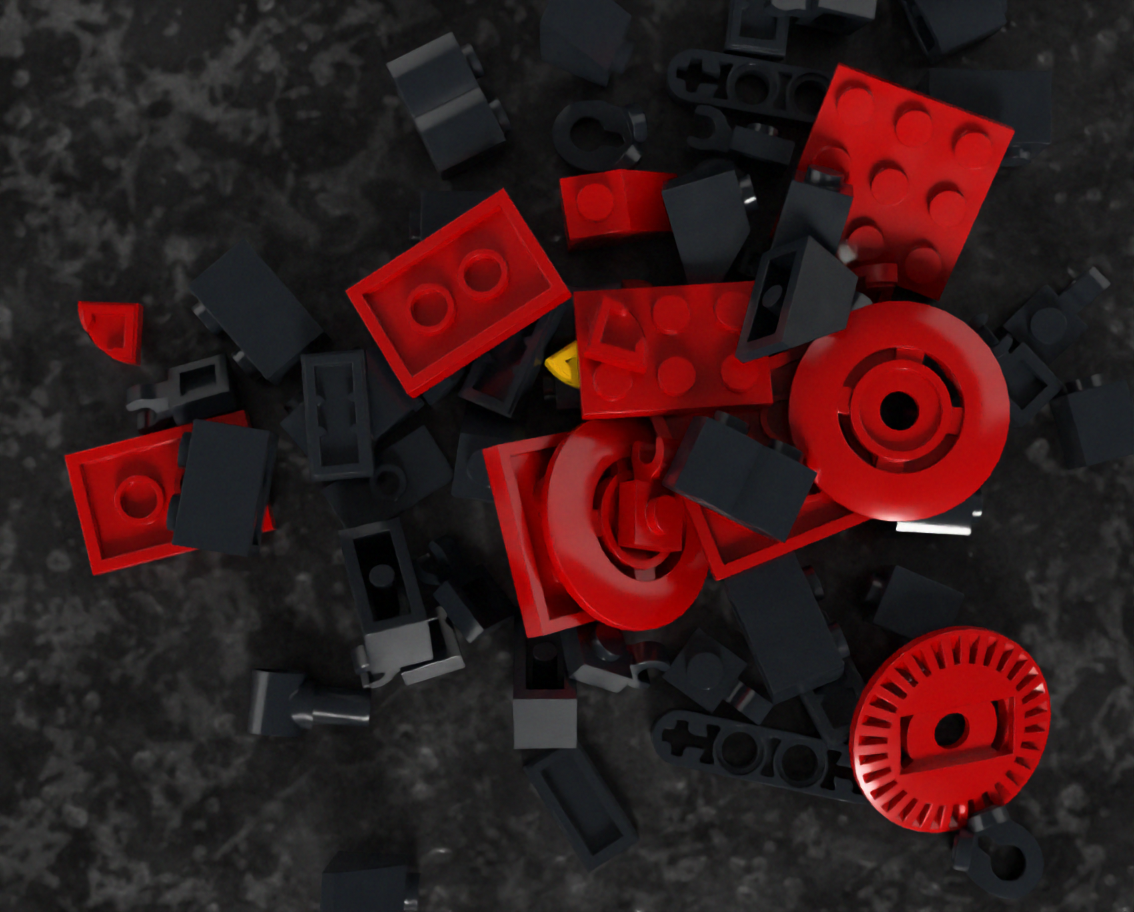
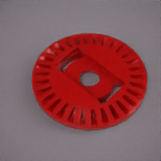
(945, 449)
(582, 532)
(922, 683)

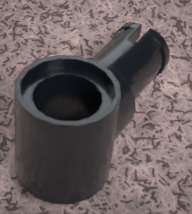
(288, 702)

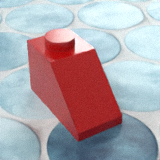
(613, 208)

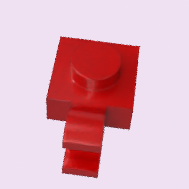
(648, 511)

